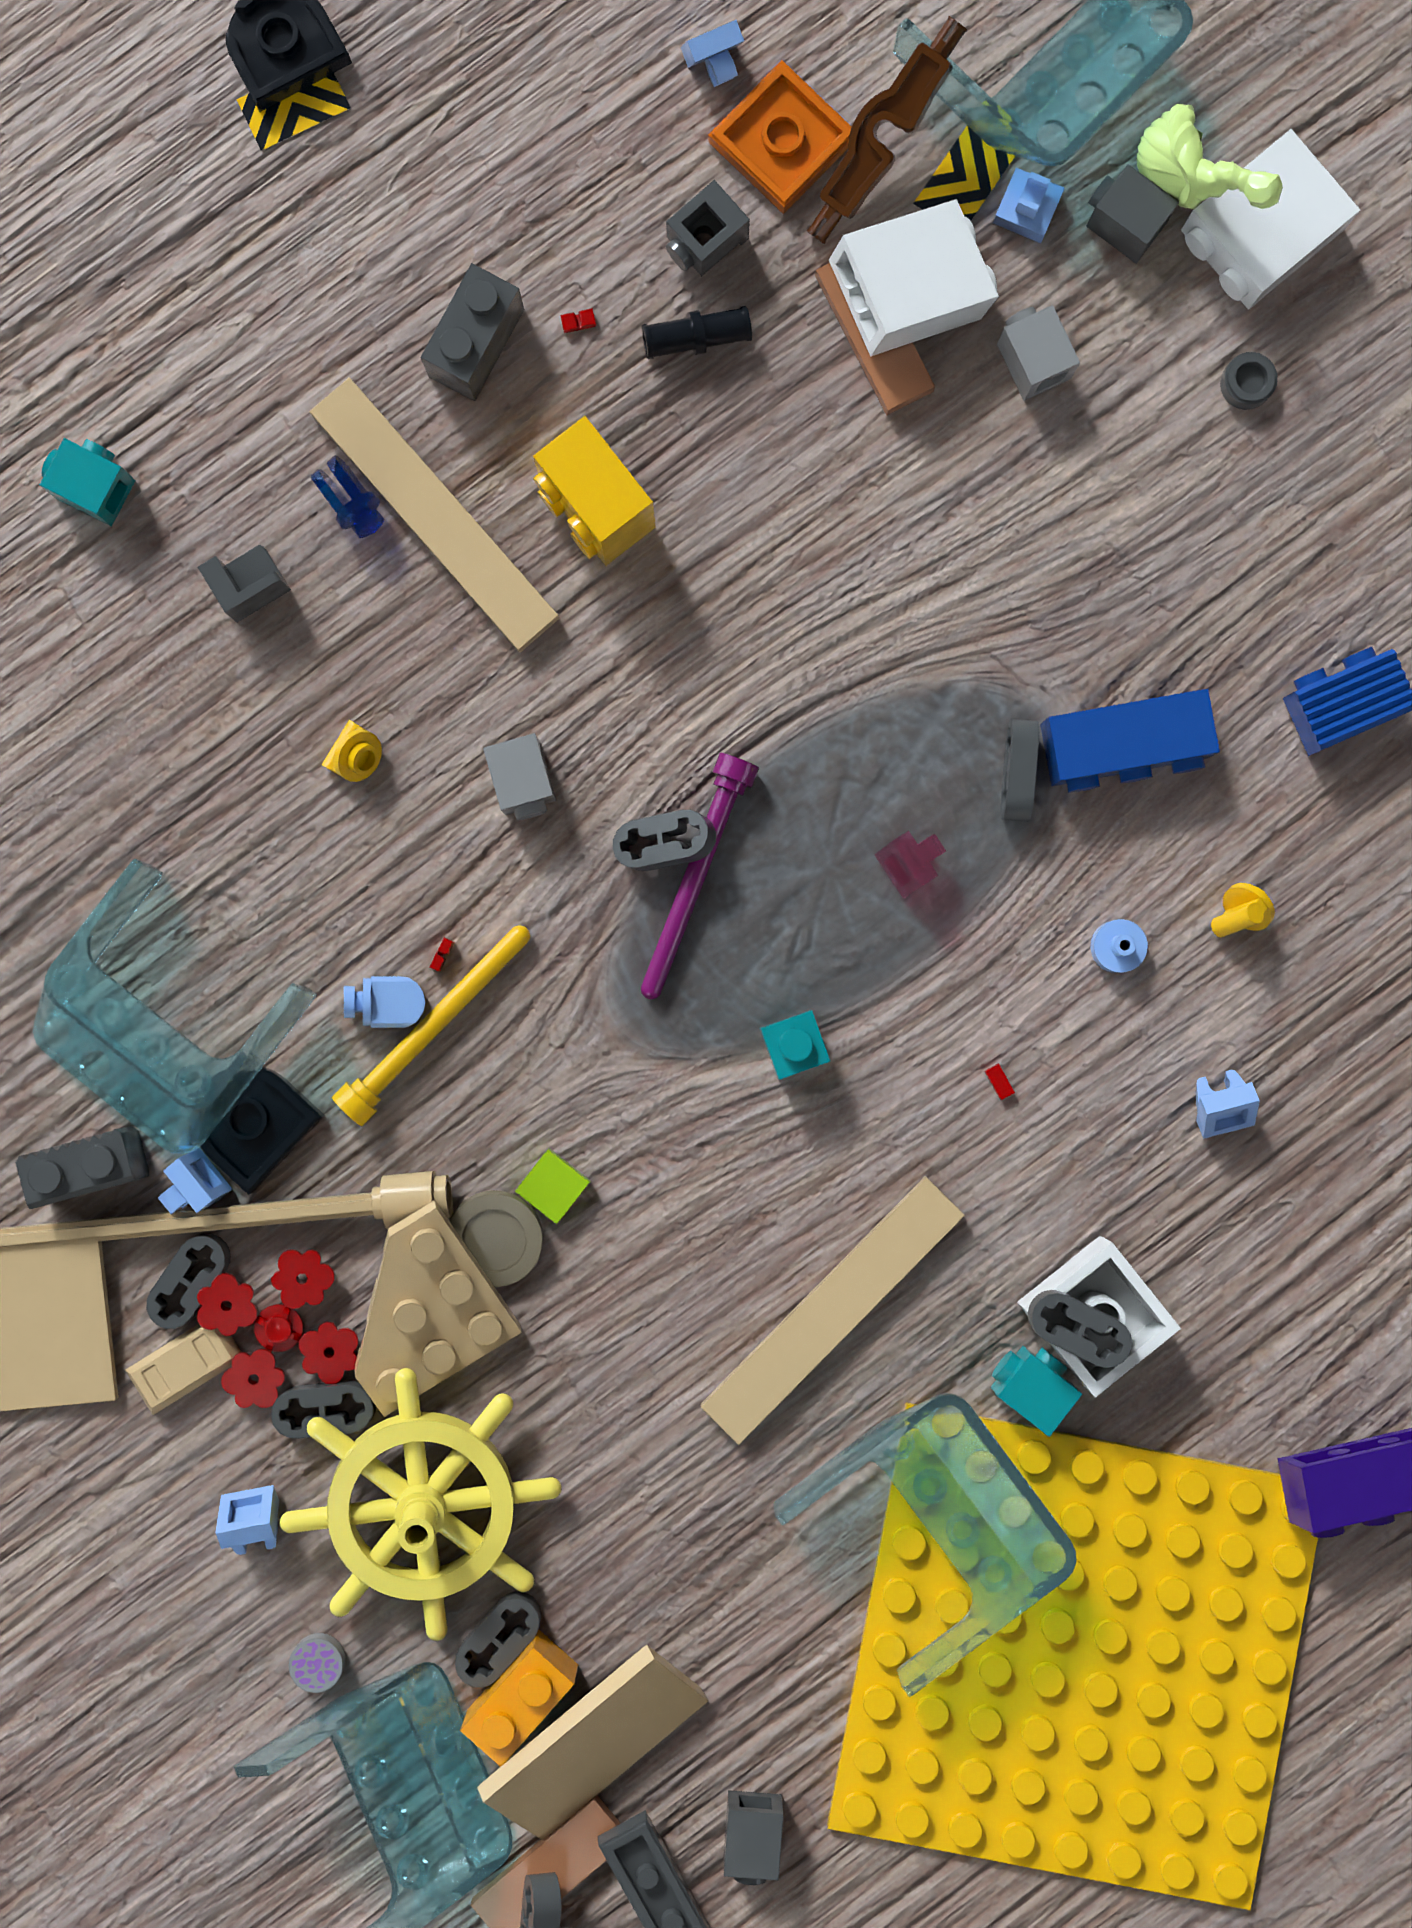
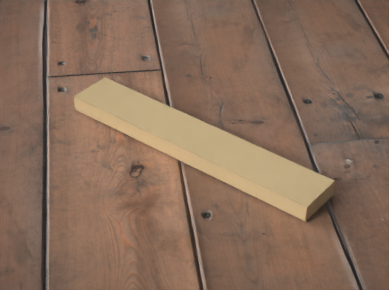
(434, 515)
(831, 1310)

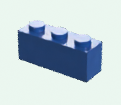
(1130, 740)

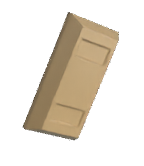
(182, 1366)

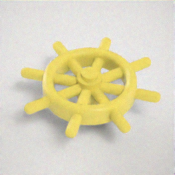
(420, 1505)

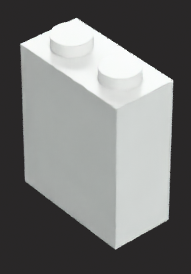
(1263, 247)
(913, 277)

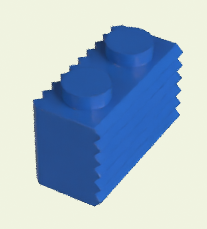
(1349, 702)

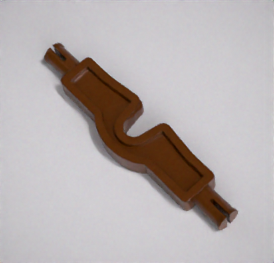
(902, 106)

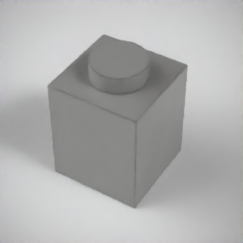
(1037, 351)
(520, 776)

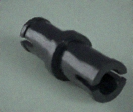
(697, 332)

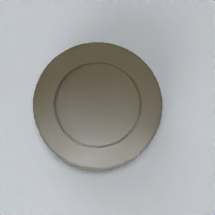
(500, 1234)

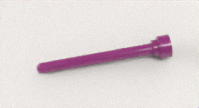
(731, 779)

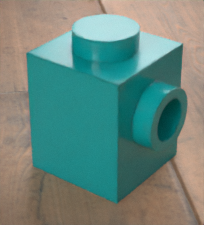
(87, 479)
(1035, 1387)

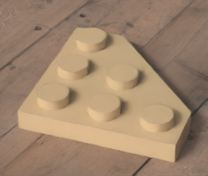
(428, 1309)

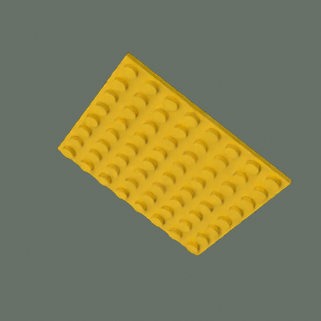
(1118, 1716)

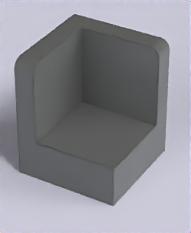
(245, 582)

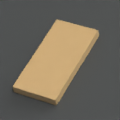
(592, 1743)

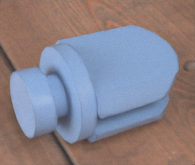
(385, 1002)

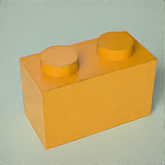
(519, 1699)

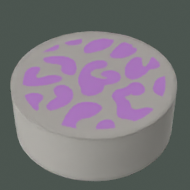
(317, 1662)

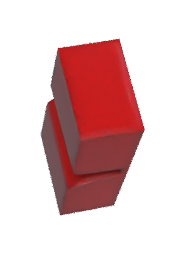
(583, 320)
(444, 948)
(999, 1081)

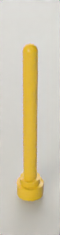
(361, 1096)

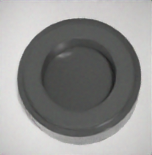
(1248, 380)

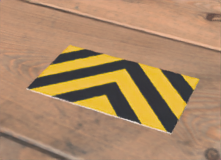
(294, 113)
(965, 175)

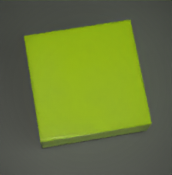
(552, 1186)

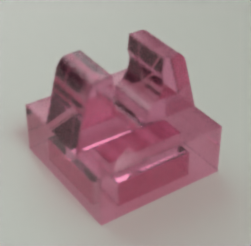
(909, 862)

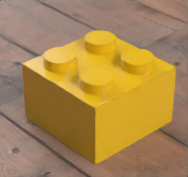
(594, 491)

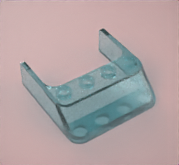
(1070, 81)
(132, 1052)
(973, 1509)
(413, 1785)

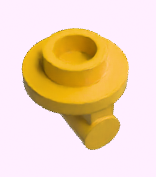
(354, 753)
(1244, 909)

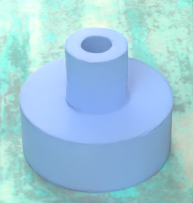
(1107, 950)

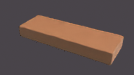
(896, 374)
(568, 1851)

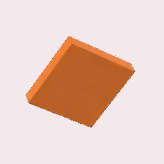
(781, 136)

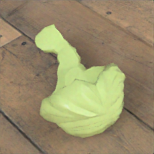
(1174, 161)

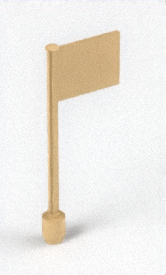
(55, 1287)

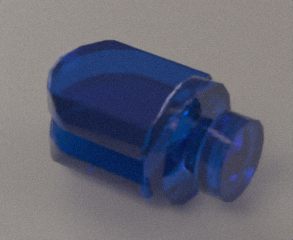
(357, 513)

